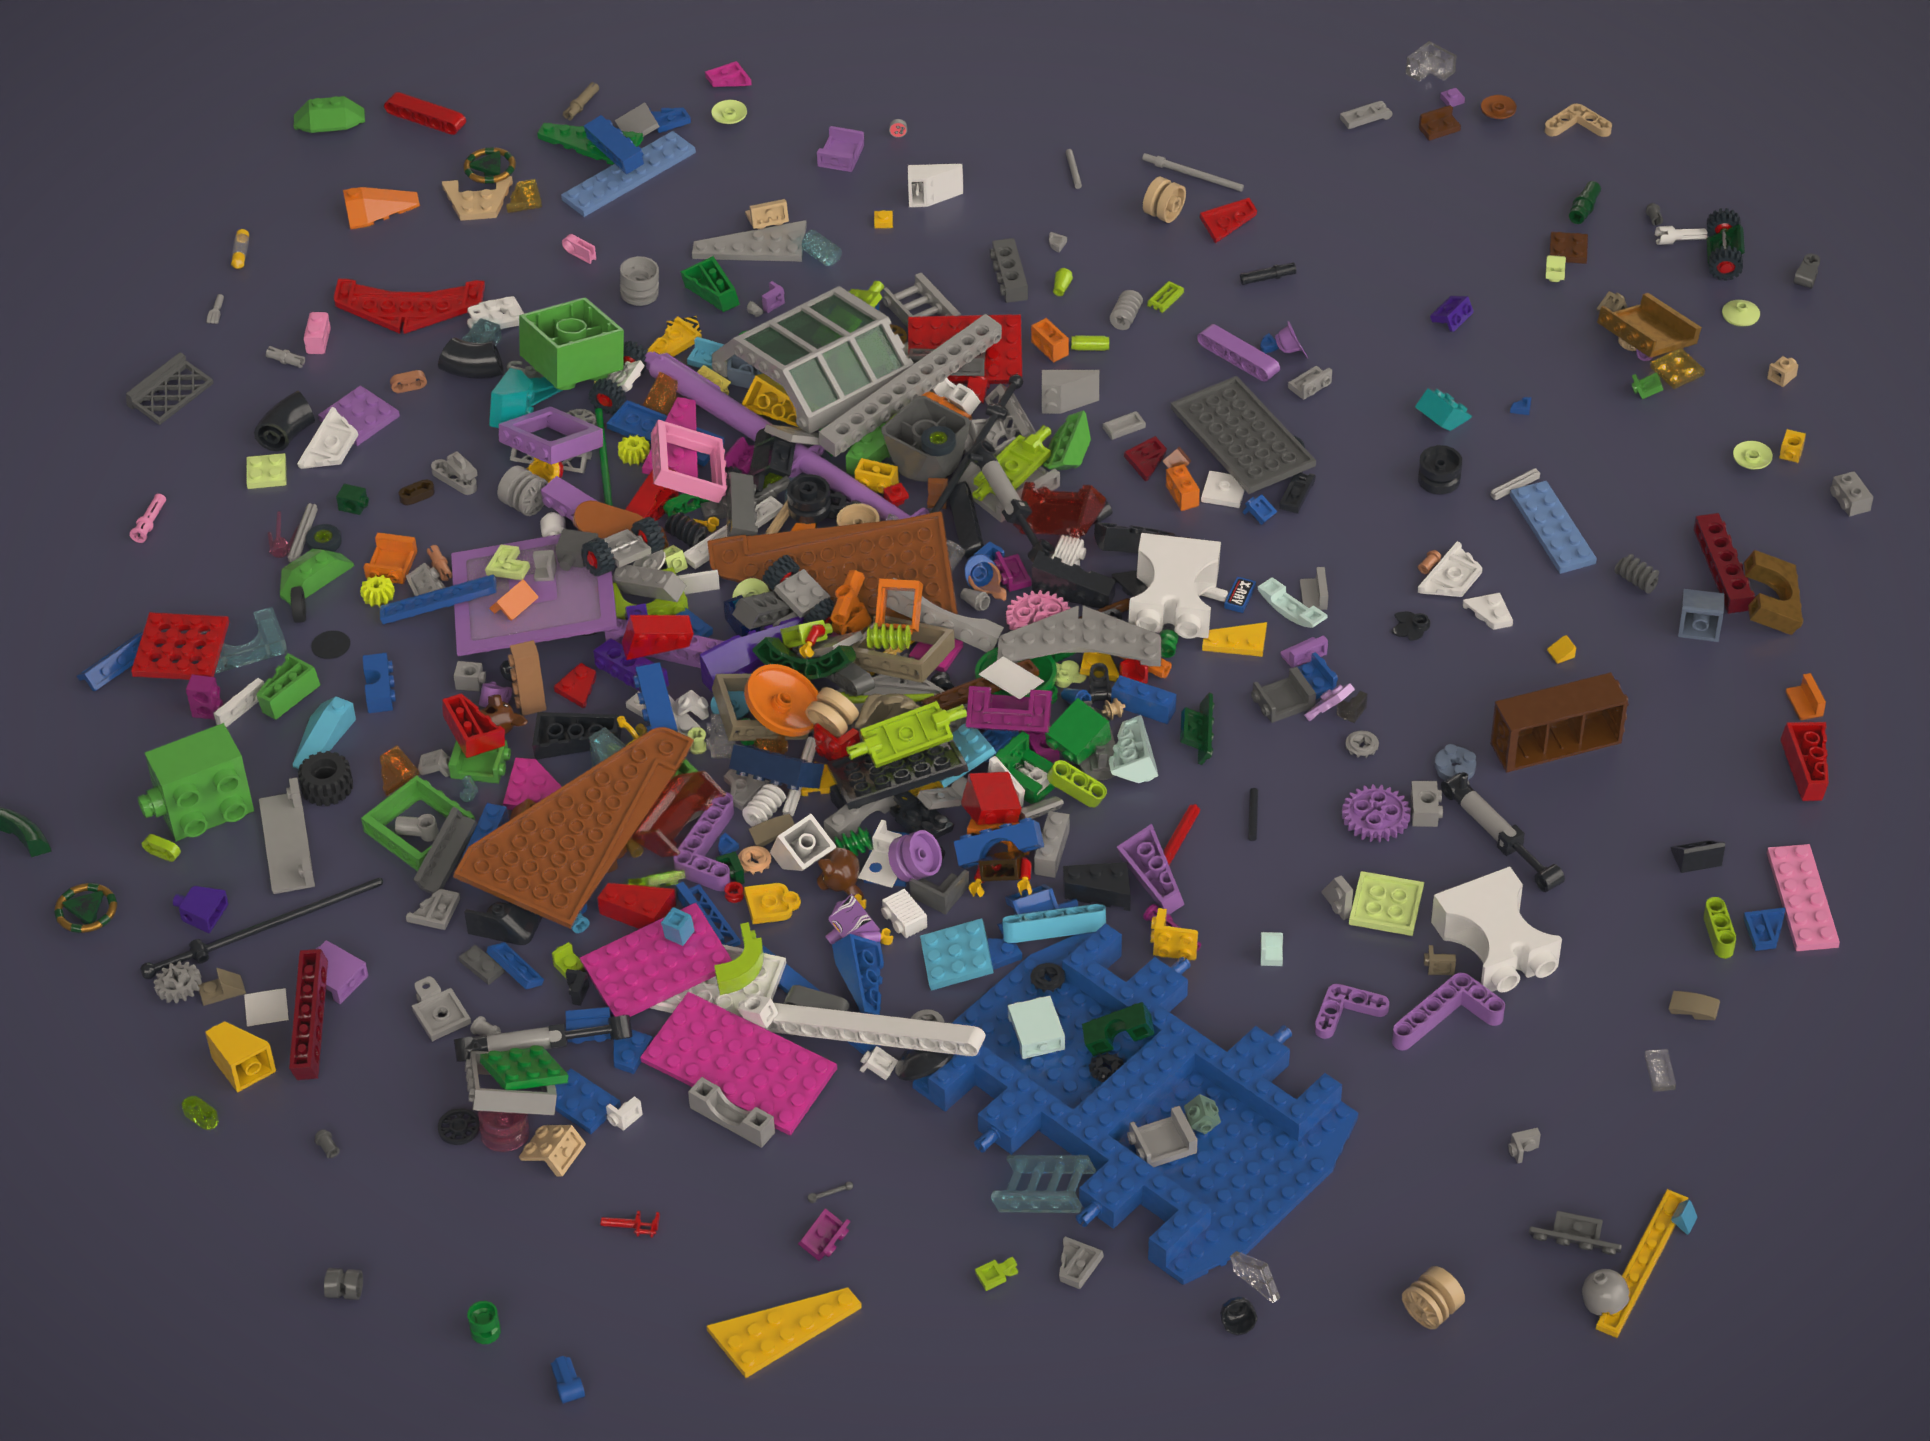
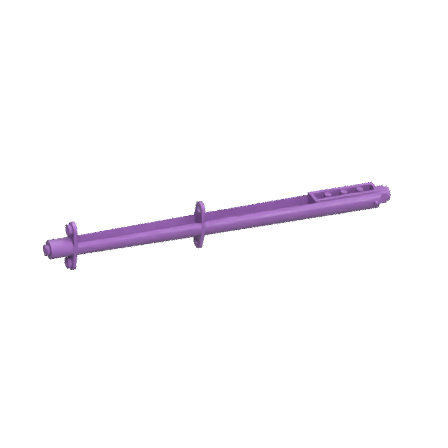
(806, 460)

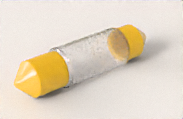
(240, 249)

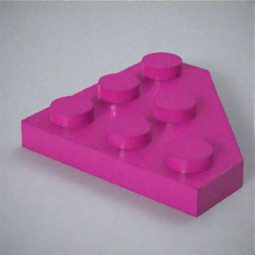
(529, 781)

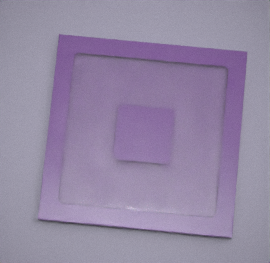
(565, 607)

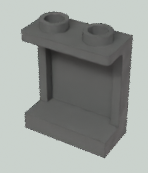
(1284, 696)

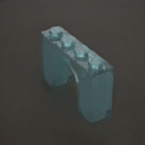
(266, 644)

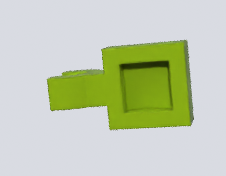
(994, 1274)

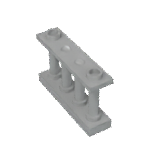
(930, 294)

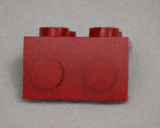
(831, 747)

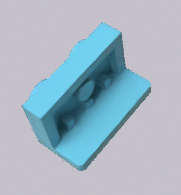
(703, 353)

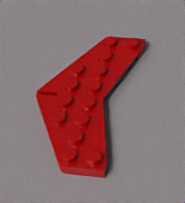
(412, 308)

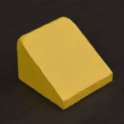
(1562, 650)

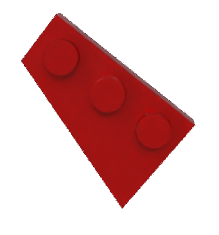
(1227, 218)

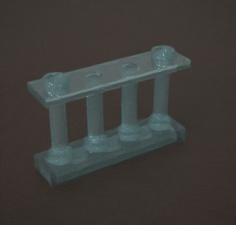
(1043, 1201)

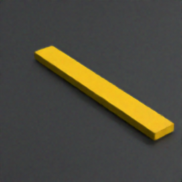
(1643, 1260)

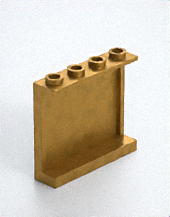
(1651, 326)

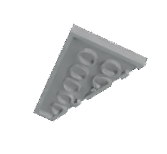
(764, 244)

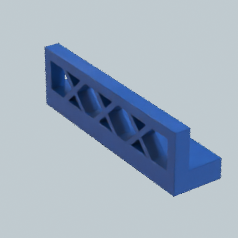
(111, 664)
(686, 898)

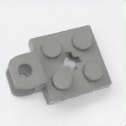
(433, 1001)

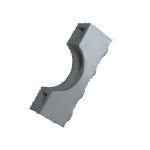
(846, 820)
(711, 1102)

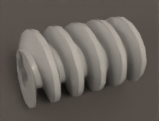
(1126, 309)

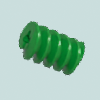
(855, 841)

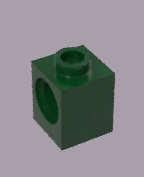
(352, 499)

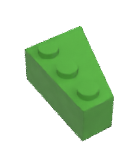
(869, 447)
(287, 687)

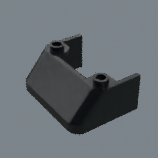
(503, 923)

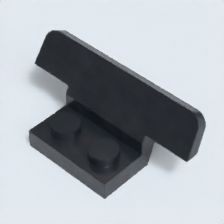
(770, 456)

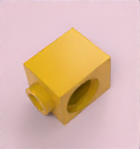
(1792, 445)

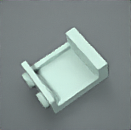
(1037, 1027)

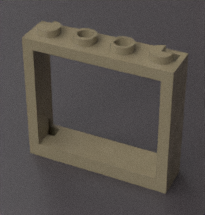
(904, 667)
(747, 729)

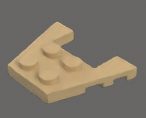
(477, 204)

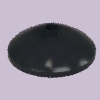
(919, 1063)

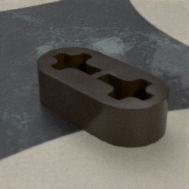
(416, 492)

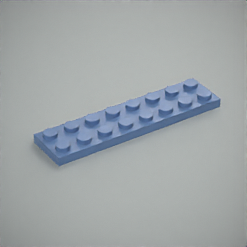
(614, 182)

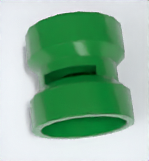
(1168, 643)

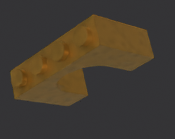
(1783, 579)

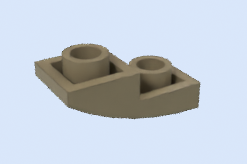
(769, 830)
(1694, 1004)

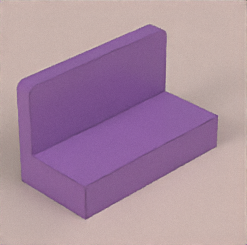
(1301, 652)

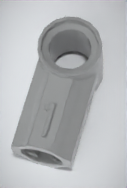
(423, 826)

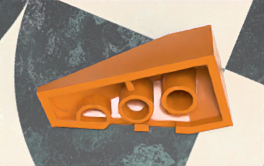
(371, 204)

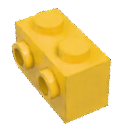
(876, 475)

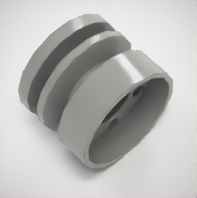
(639, 281)
(522, 490)

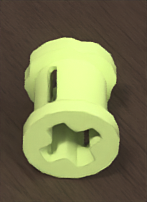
(699, 744)

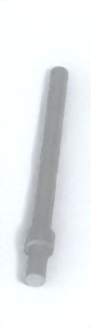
(1162, 162)

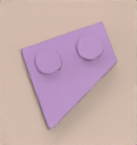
(1329, 699)

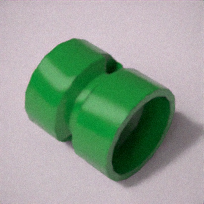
(484, 1322)

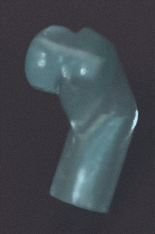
(470, 790)

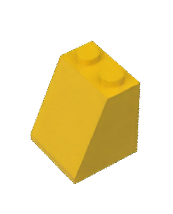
(240, 1055)

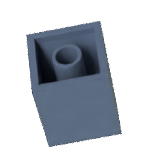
(1701, 615)

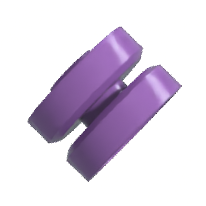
(915, 856)

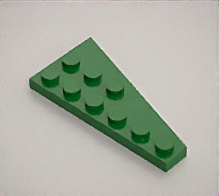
(576, 138)

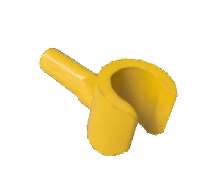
(710, 524)

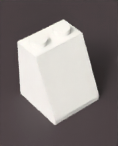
(802, 845)

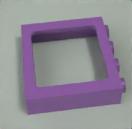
(580, 435)

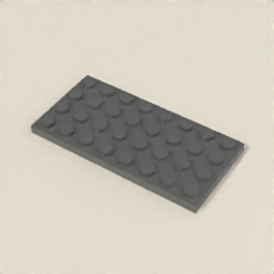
(1243, 434)

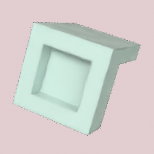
(1271, 949)

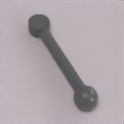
(812, 1198)

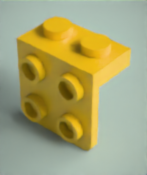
(1172, 941)

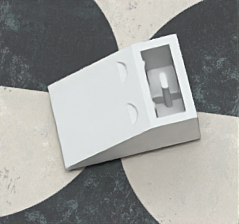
(934, 183)

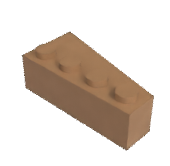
(526, 678)

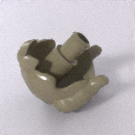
(882, 707)

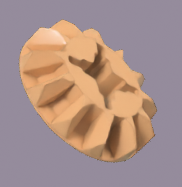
(759, 854)

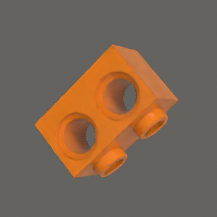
(1050, 340)
(1182, 487)

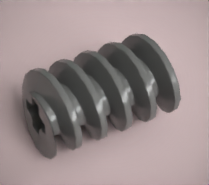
(1637, 573)

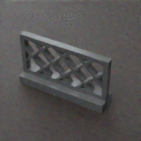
(158, 381)

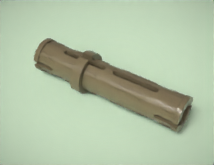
(577, 104)

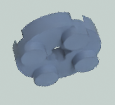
(1454, 754)

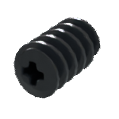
(686, 529)

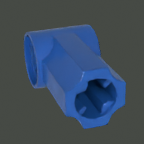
(568, 1384)

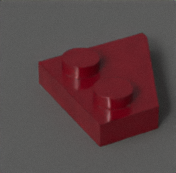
(1146, 457)

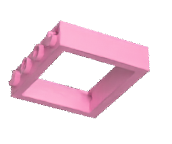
(694, 440)

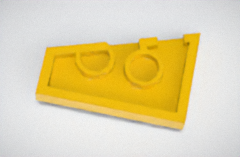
(676, 338)

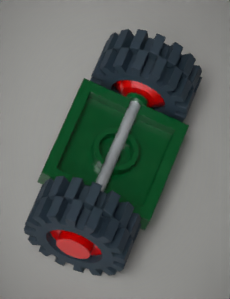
(1725, 244)

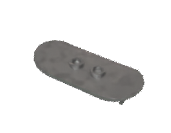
(1098, 763)

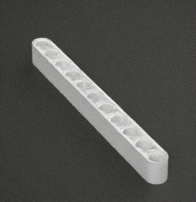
(877, 1030)

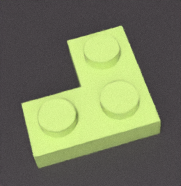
(505, 564)

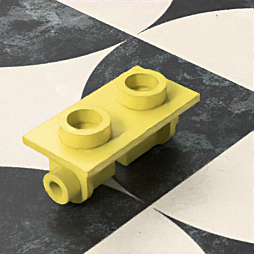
(714, 377)

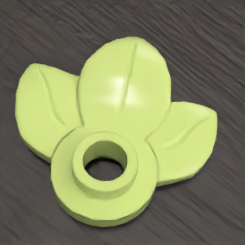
(1068, 673)

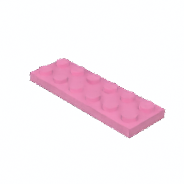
(1803, 897)

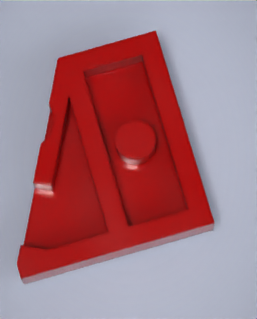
(577, 685)

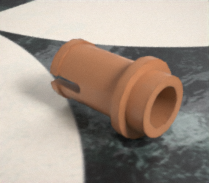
(1433, 558)

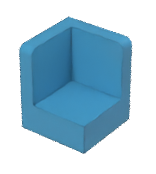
(677, 926)

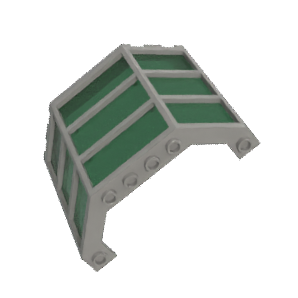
(822, 354)

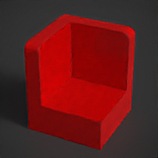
(1134, 670)

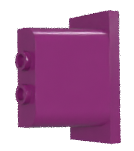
(1008, 712)

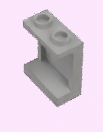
(1164, 1139)

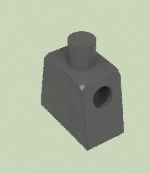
(569, 548)

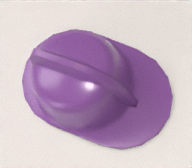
(1288, 341)

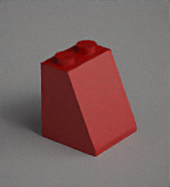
(991, 798)

